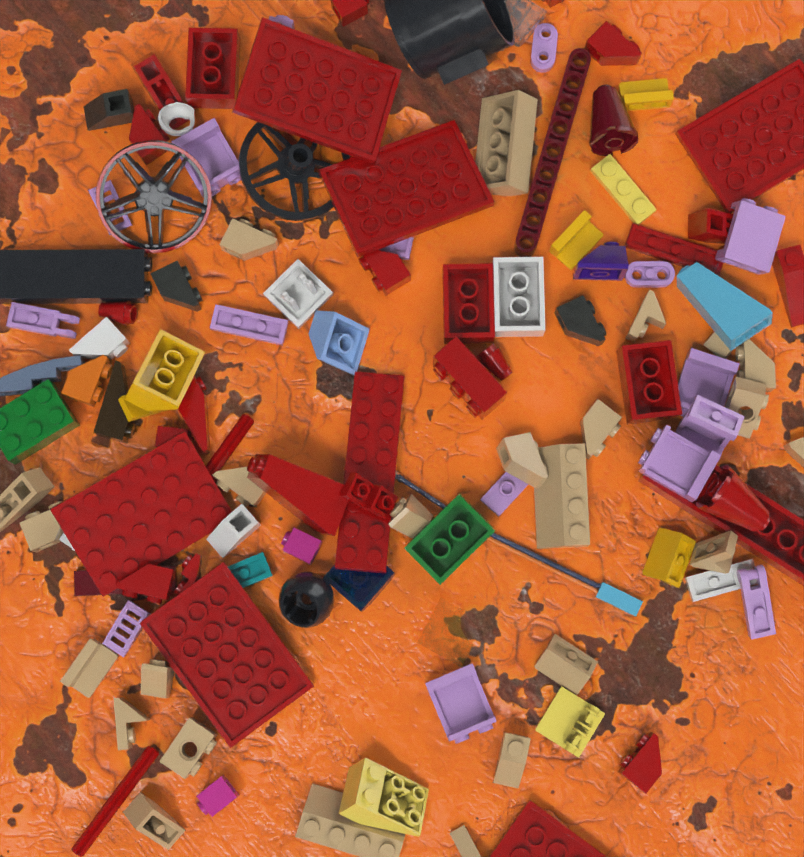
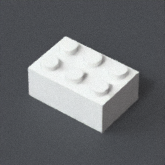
(519, 296)

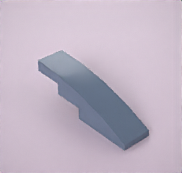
(28, 377)

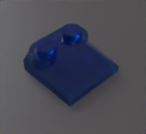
(359, 586)

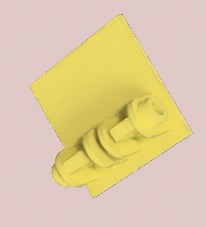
(570, 721)

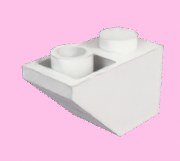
(233, 530)

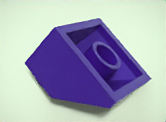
(603, 263)

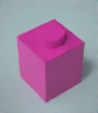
(301, 545)
(216, 796)

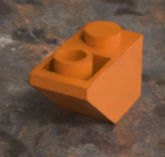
(86, 381)

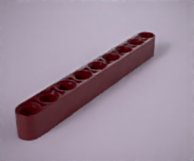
(552, 141)

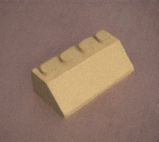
(506, 142)
(563, 498)
(325, 826)

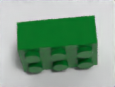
(34, 421)
(450, 538)

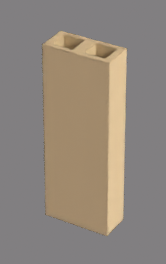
(464, 842)

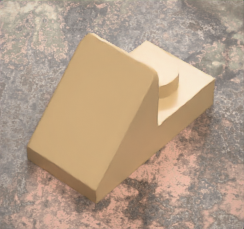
(649, 312)
(715, 553)
(124, 715)

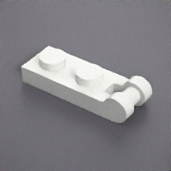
(716, 583)

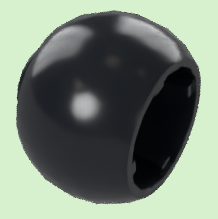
(311, 603)

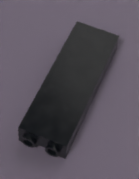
(74, 276)

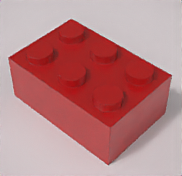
(212, 67)
(468, 303)
(468, 379)

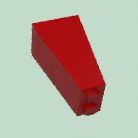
(302, 492)

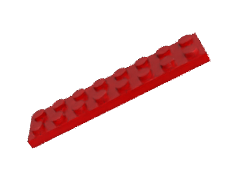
(373, 455)

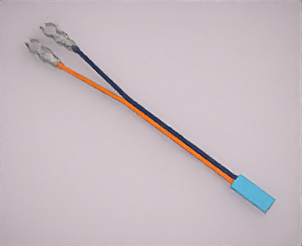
(605, 593)

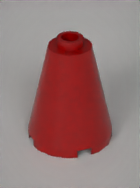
(733, 501)

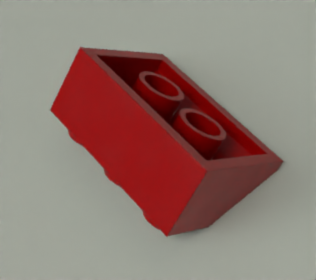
(648, 382)

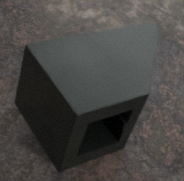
(109, 110)
(175, 288)
(579, 322)

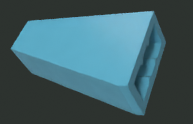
(723, 306)

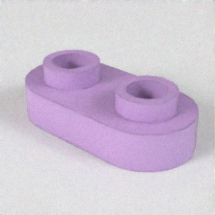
(544, 46)
(648, 272)

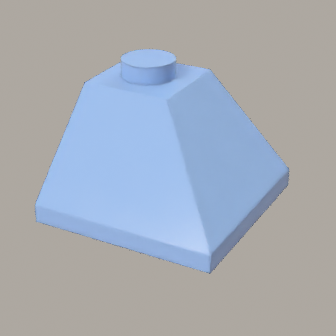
(338, 340)

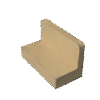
(566, 664)
(89, 668)

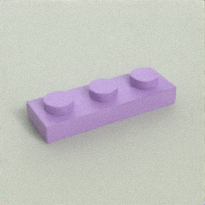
(249, 325)

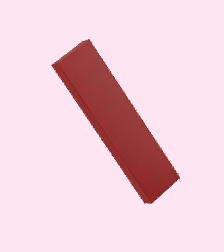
(671, 248)

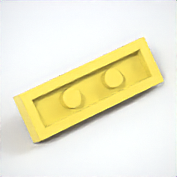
(623, 190)

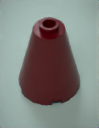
(610, 123)

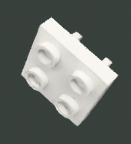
(298, 293)

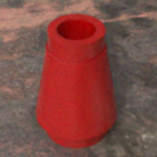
(119, 312)
(495, 361)

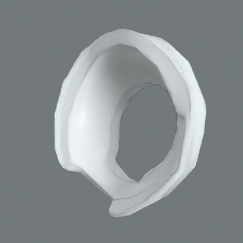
(173, 111)

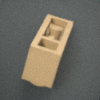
(22, 495)

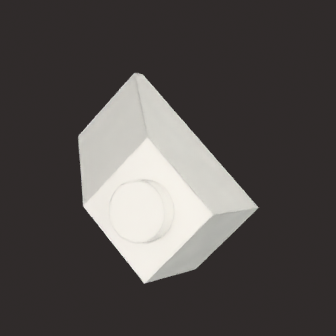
(101, 340)

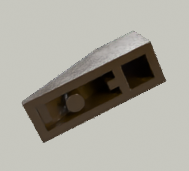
(112, 419)

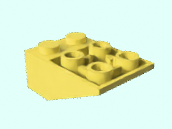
(383, 799)

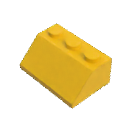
(165, 374)

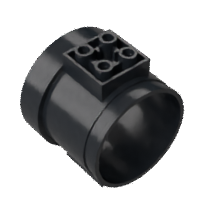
(450, 34)

